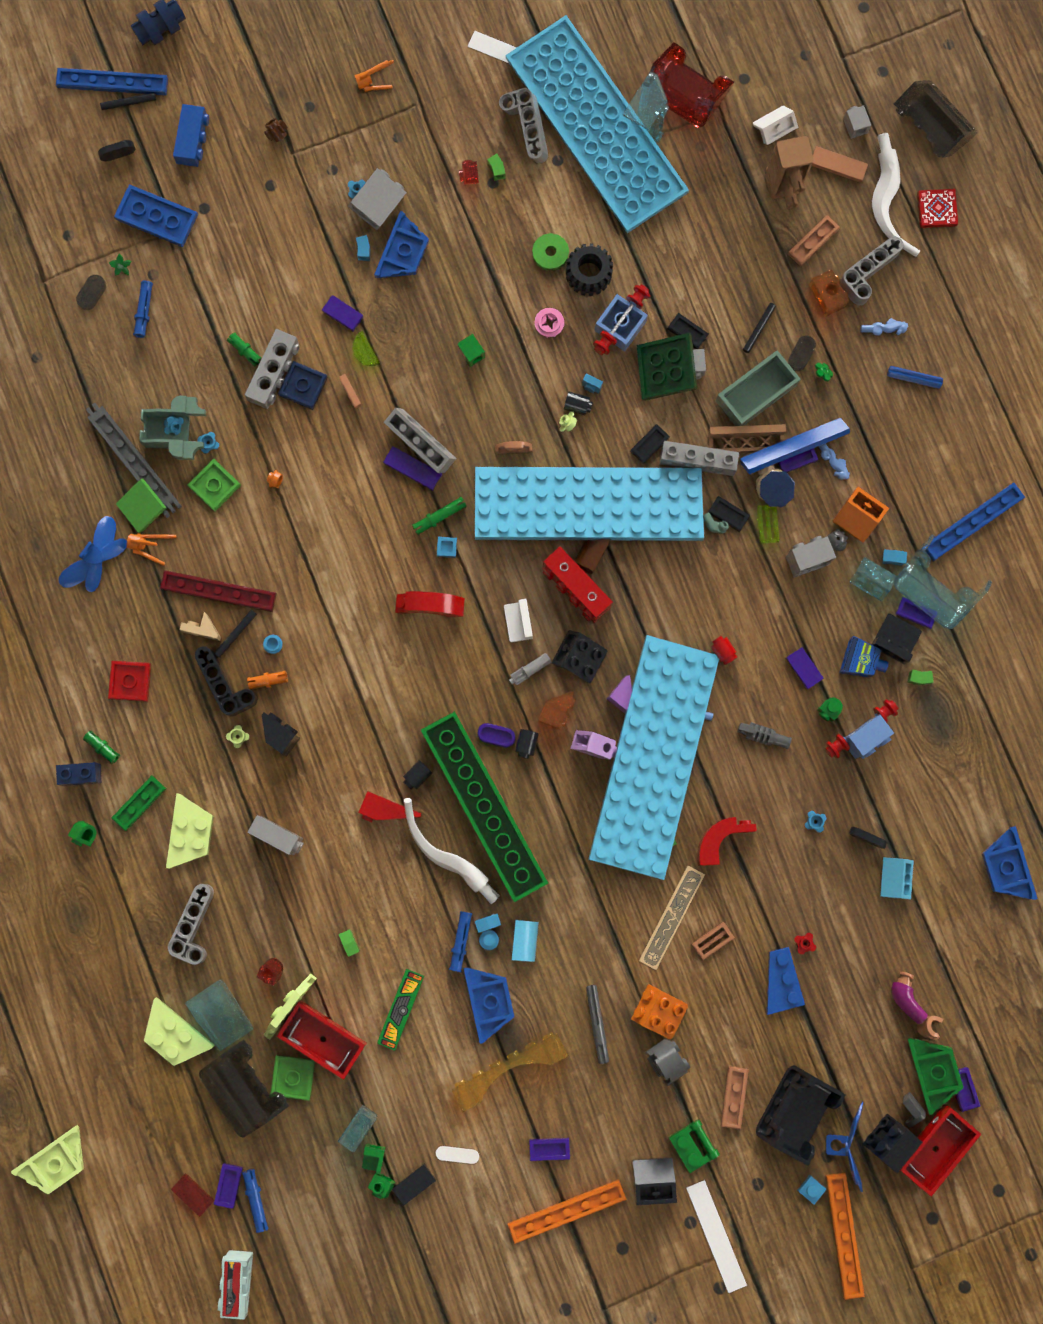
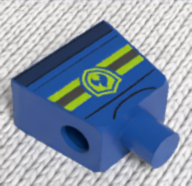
(862, 659)

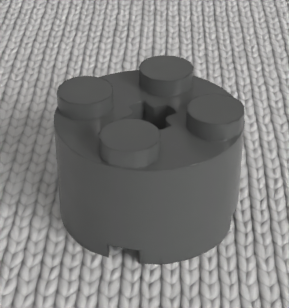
(667, 1061)

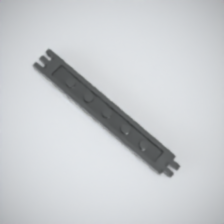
(130, 456)

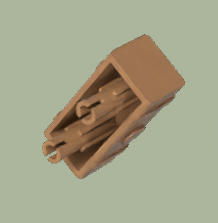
(789, 169)

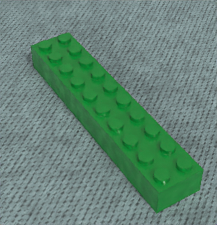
(484, 806)

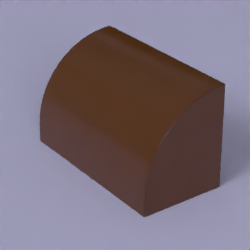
(591, 554)

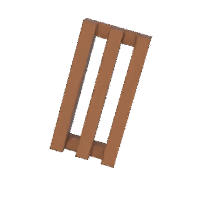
(718, 946)

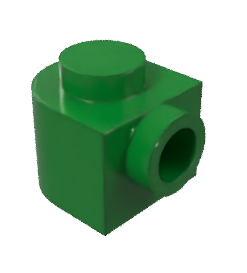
(830, 709)
(82, 833)
(381, 1186)

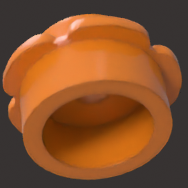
(274, 479)

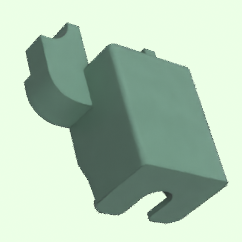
(179, 444)

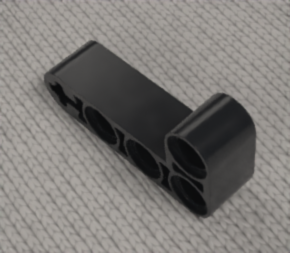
(219, 680)

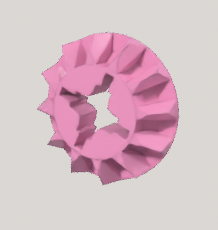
(552, 315)

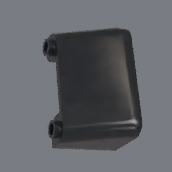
(796, 1113)

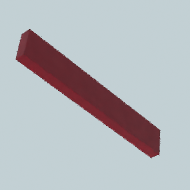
(218, 591)

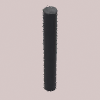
(128, 101)
(758, 329)
(235, 633)

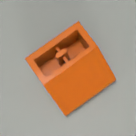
(860, 514)

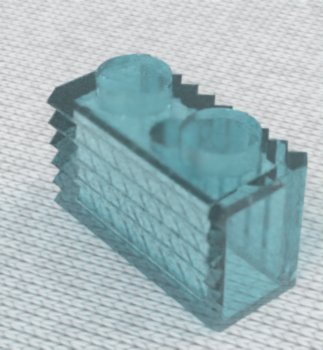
(358, 1128)

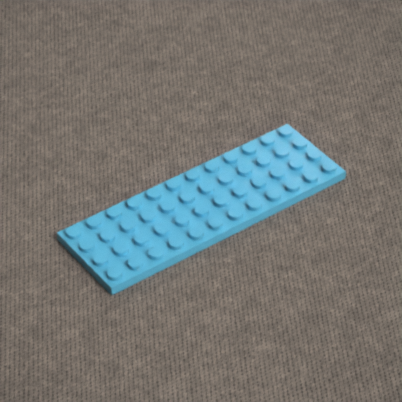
(590, 120)
(588, 503)
(654, 758)

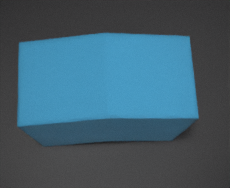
(363, 248)
(894, 557)
(487, 923)

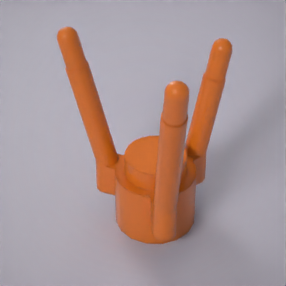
(363, 79)
(139, 542)

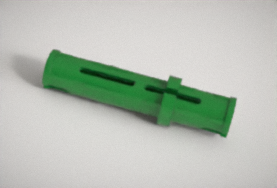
(439, 515)

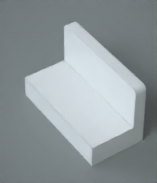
(776, 124)
(518, 621)

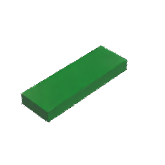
(138, 803)

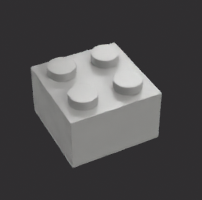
(811, 556)

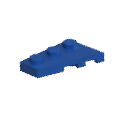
(783, 983)

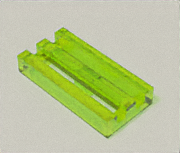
(768, 525)

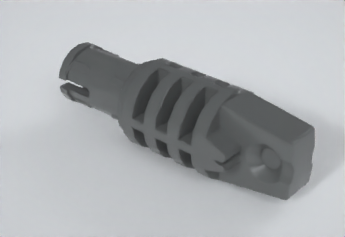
(764, 735)

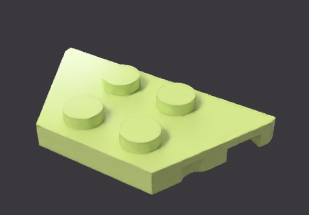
(189, 832)
(291, 1001)
(173, 1035)
(54, 1163)

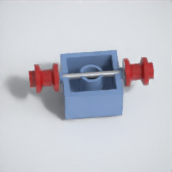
(621, 321)
(866, 737)

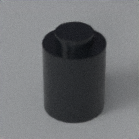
(578, 403)
(526, 743)
(417, 775)

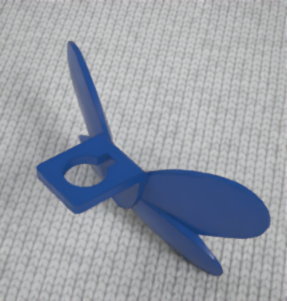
(93, 555)
(847, 1140)

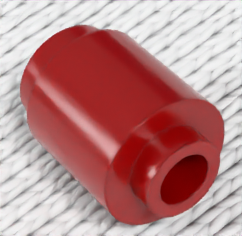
(724, 650)

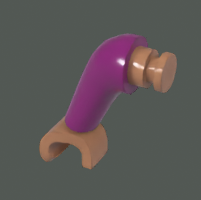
(904, 998)

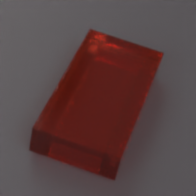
(192, 1194)

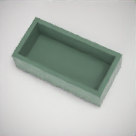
(758, 389)

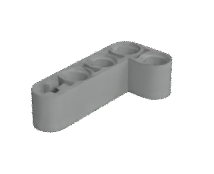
(524, 109)
(873, 266)
(194, 922)

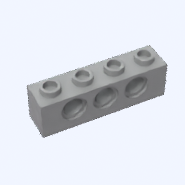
(279, 341)
(420, 440)
(693, 456)

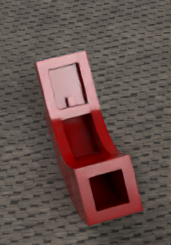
(430, 603)
(710, 842)

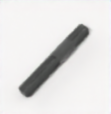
(597, 1024)

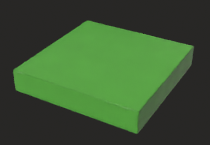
(214, 485)
(141, 505)
(293, 1077)

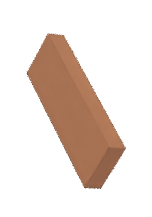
(839, 164)
(813, 240)
(734, 1097)

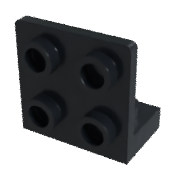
(897, 639)
(580, 655)

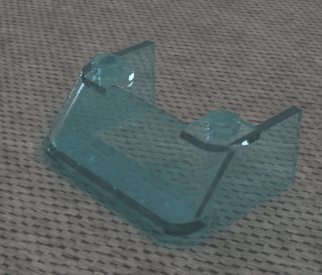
(649, 107)
(931, 594)

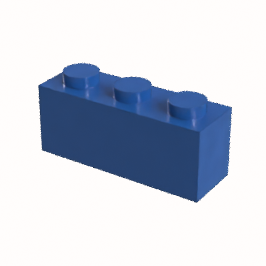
(190, 135)

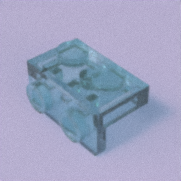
(873, 579)

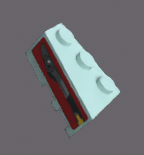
(235, 1284)

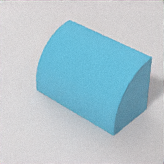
(897, 878)
(525, 940)

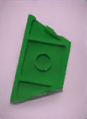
(936, 1072)

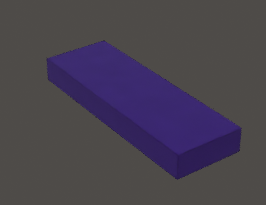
(412, 468)

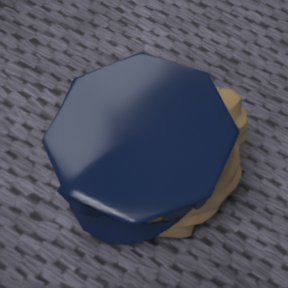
(775, 486)

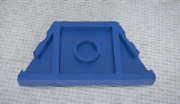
(402, 250)
(1008, 866)
(489, 1001)

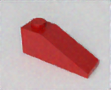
(382, 809)

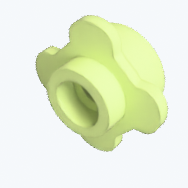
(567, 422)
(237, 741)

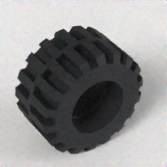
(592, 255)

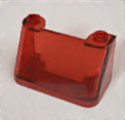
(686, 90)

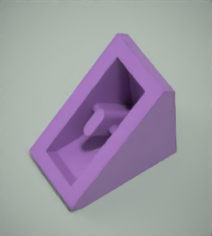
(621, 694)

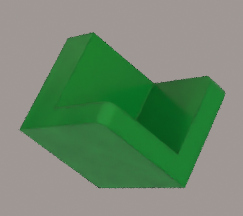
(472, 350)
(373, 1157)

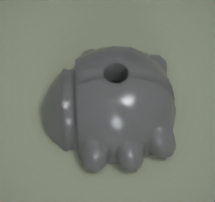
(838, 545)

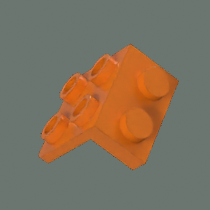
(659, 1012)

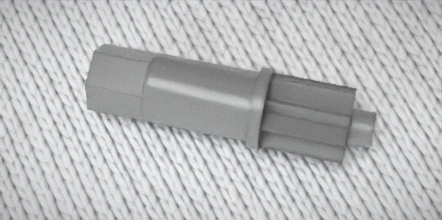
(528, 670)

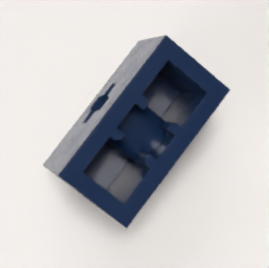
(78, 774)

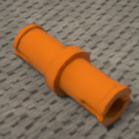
(267, 680)

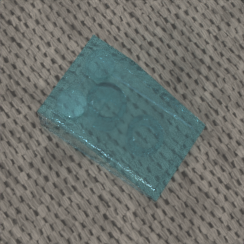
(219, 1015)

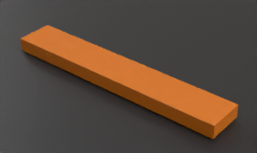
(566, 1211)
(844, 1236)

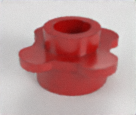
(804, 948)

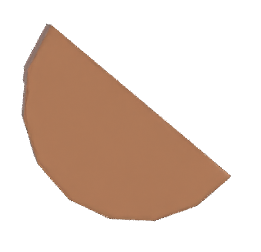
(350, 391)
(513, 447)

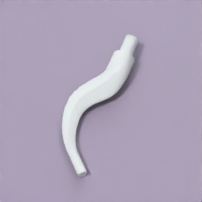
(886, 190)
(472, 875)

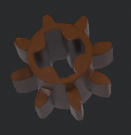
(276, 130)

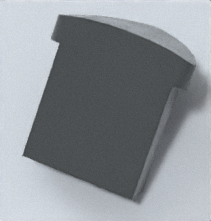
(915, 1109)

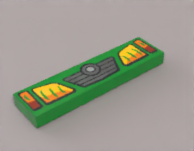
(400, 1009)

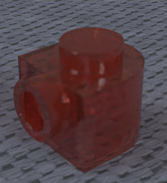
(469, 172)
(271, 971)

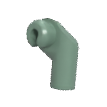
(715, 526)

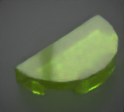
(363, 351)

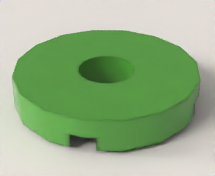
(550, 241)

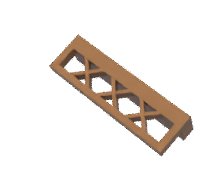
(742, 432)

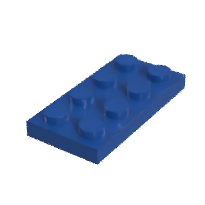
(156, 215)

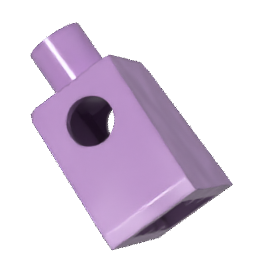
(594, 744)

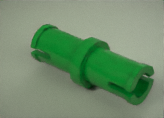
(244, 349)
(101, 747)

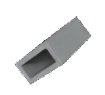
(377, 198)
(276, 835)

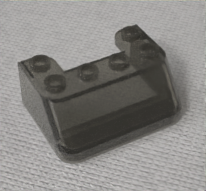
(936, 116)
(239, 1090)

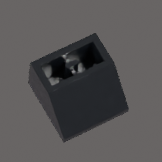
(279, 736)
(892, 1143)
(654, 1181)

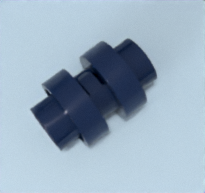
(163, 18)

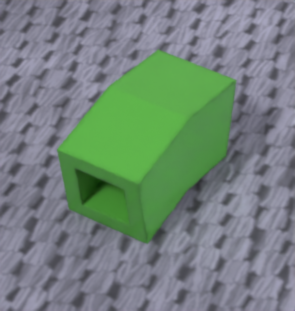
(496, 167)
(920, 678)
(349, 942)

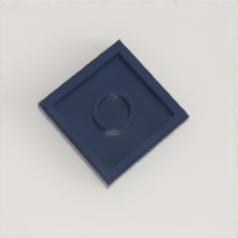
(302, 385)

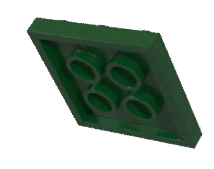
(666, 367)

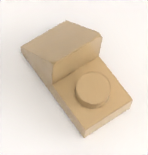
(206, 629)

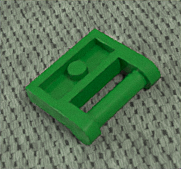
(687, 1148)

